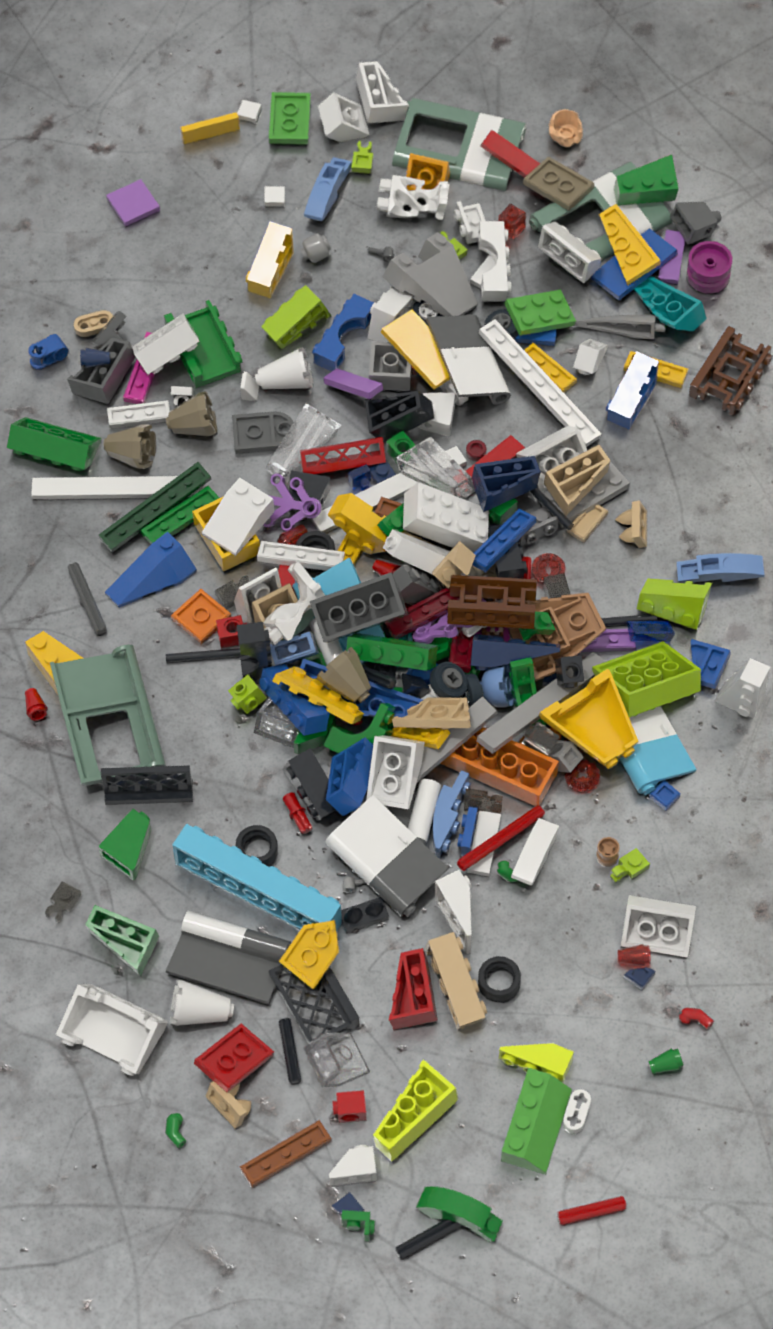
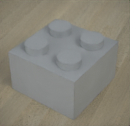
(389, 367)

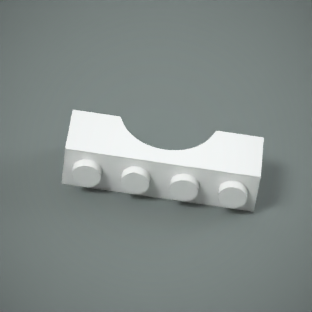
(492, 240)

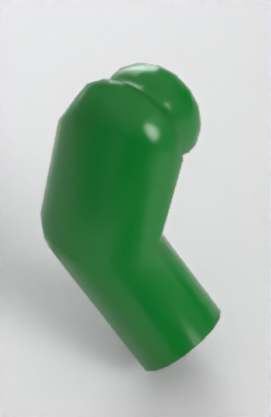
(505, 871)
(172, 1129)

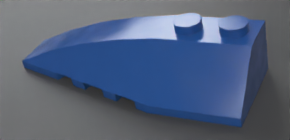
(377, 694)

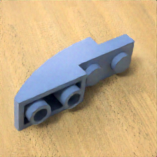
(325, 188)
(721, 566)
(446, 813)

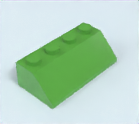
(536, 1122)

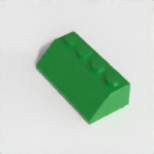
(53, 443)

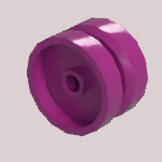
(709, 267)

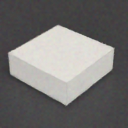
(249, 111)
(274, 196)

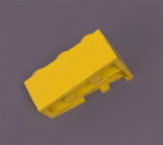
(359, 522)
(46, 649)

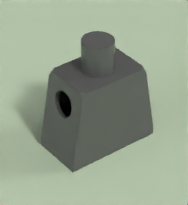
(694, 220)

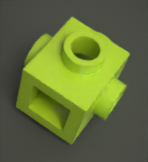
(246, 694)

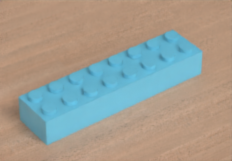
(252, 880)

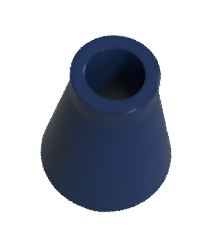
(93, 357)

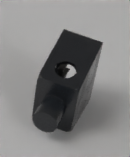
(315, 486)

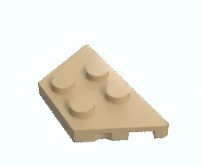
(437, 713)

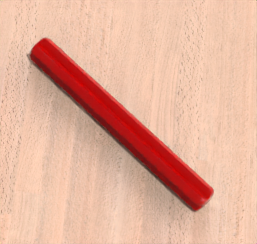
(500, 838)

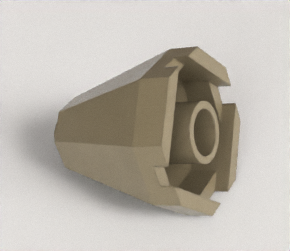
(193, 417)
(132, 445)
(346, 677)

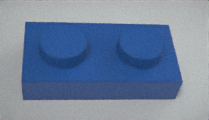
(469, 823)

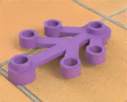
(288, 503)
(428, 632)

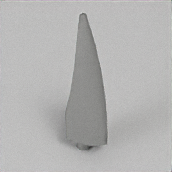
(628, 325)

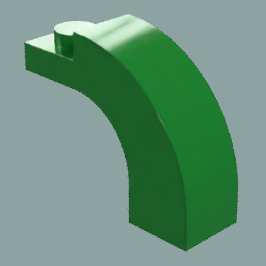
(523, 682)
(341, 738)
(460, 1208)

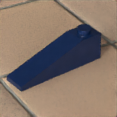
(494, 651)

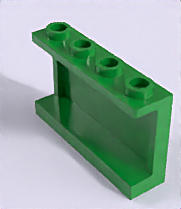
(215, 352)

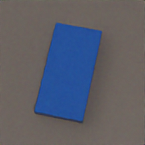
(610, 274)

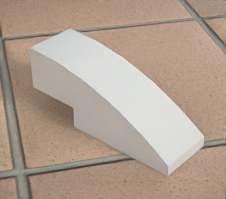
(535, 851)

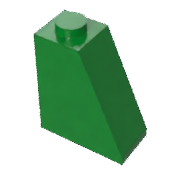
(127, 843)

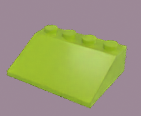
(652, 677)

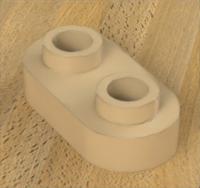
(92, 323)

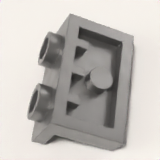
(544, 525)

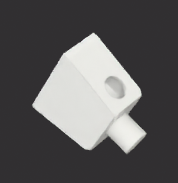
(443, 411)

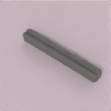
(87, 598)

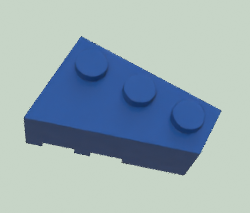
(350, 777)

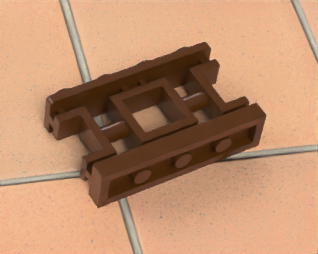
(716, 363)
(474, 612)

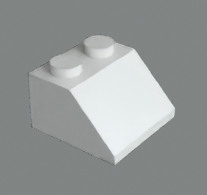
(342, 119)

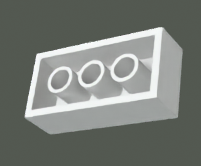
(444, 517)

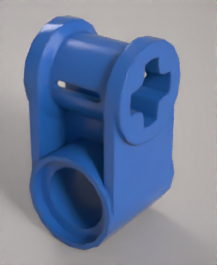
(49, 350)

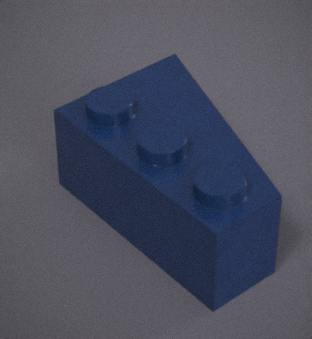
(504, 480)

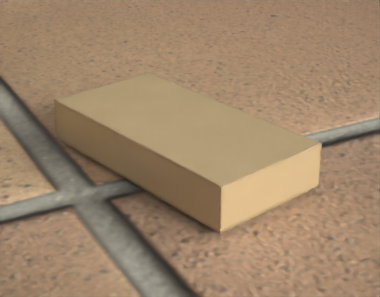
(587, 523)

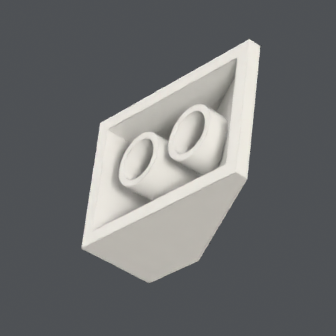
(239, 516)
(254, 590)
(394, 770)
(453, 898)

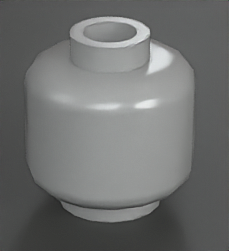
(315, 248)

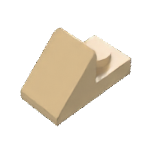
(455, 563)

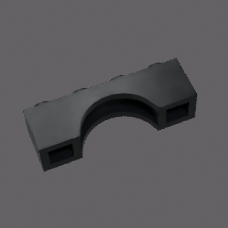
(255, 645)

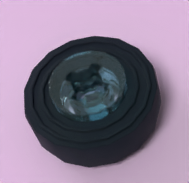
(474, 689)

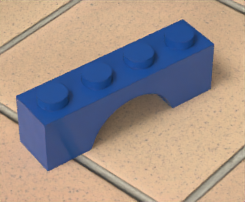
(355, 315)
(303, 714)

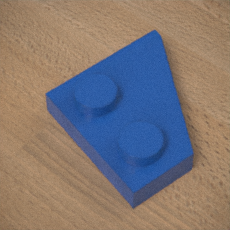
(710, 660)

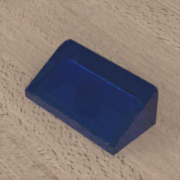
(650, 631)

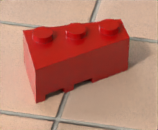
(413, 993)

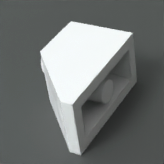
(589, 356)
(354, 1167)

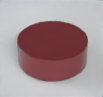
(476, 450)

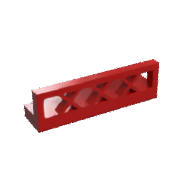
(343, 461)

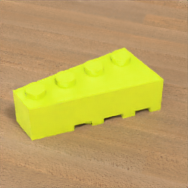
(415, 1111)

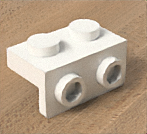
(469, 220)

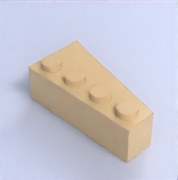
(456, 980)

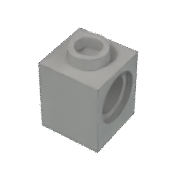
(566, 754)

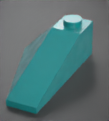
(671, 304)

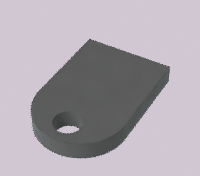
(259, 431)

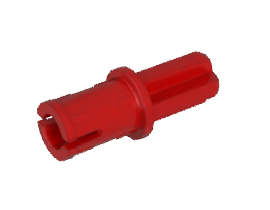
(297, 813)

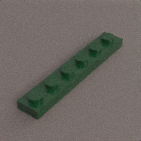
(154, 507)

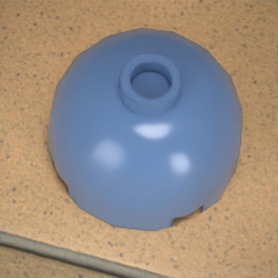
(497, 686)

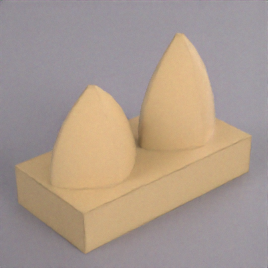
(638, 519)
(227, 1105)

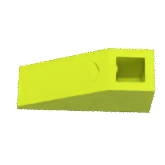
(541, 1057)

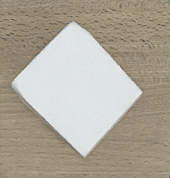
(249, 387)

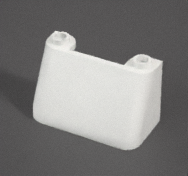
(111, 1027)

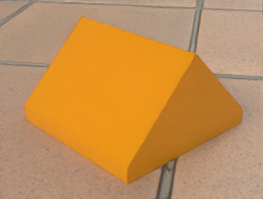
(427, 169)

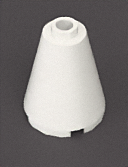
(286, 372)
(198, 1005)

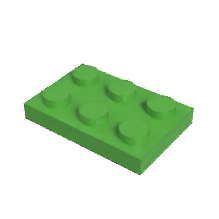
(289, 118)
(540, 312)

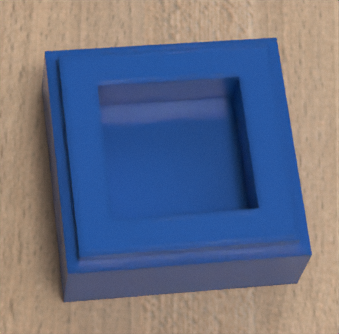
(664, 795)

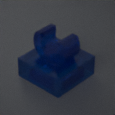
(360, 478)

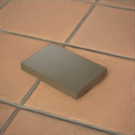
(558, 183)

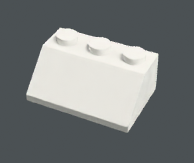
(569, 251)
(166, 344)
(555, 450)
(658, 924)

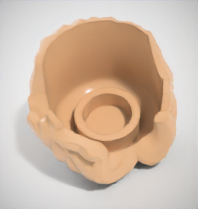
(565, 127)

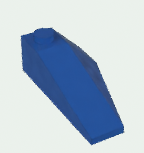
(157, 567)

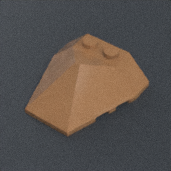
(575, 627)

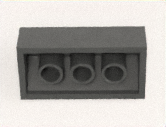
(358, 608)

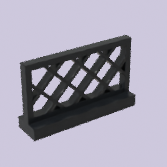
(155, 790)
(333, 992)

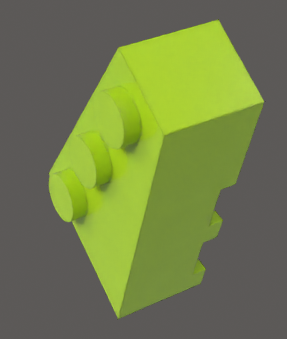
(294, 317)
(675, 601)

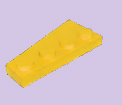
(629, 247)
(318, 694)

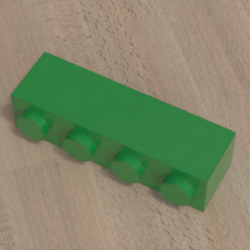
(393, 651)

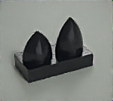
(364, 915)

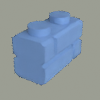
(295, 649)

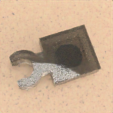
(228, 592)
(481, 800)
(63, 899)

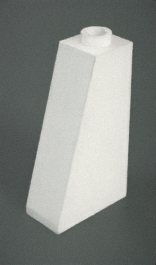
(414, 551)

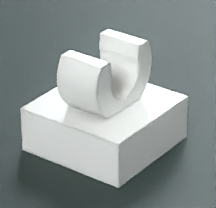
(181, 392)

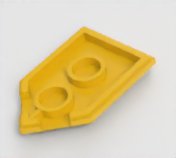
(312, 952)

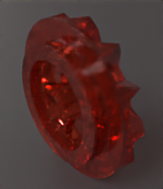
(540, 563)
(583, 784)

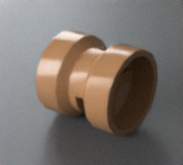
(610, 847)

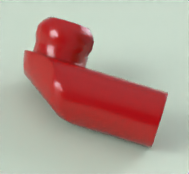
(696, 1014)

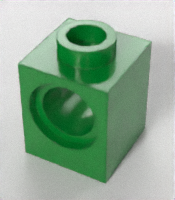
(398, 443)

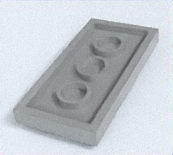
(607, 488)

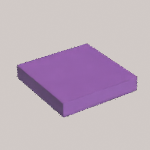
(133, 202)

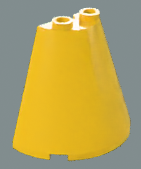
(595, 721)

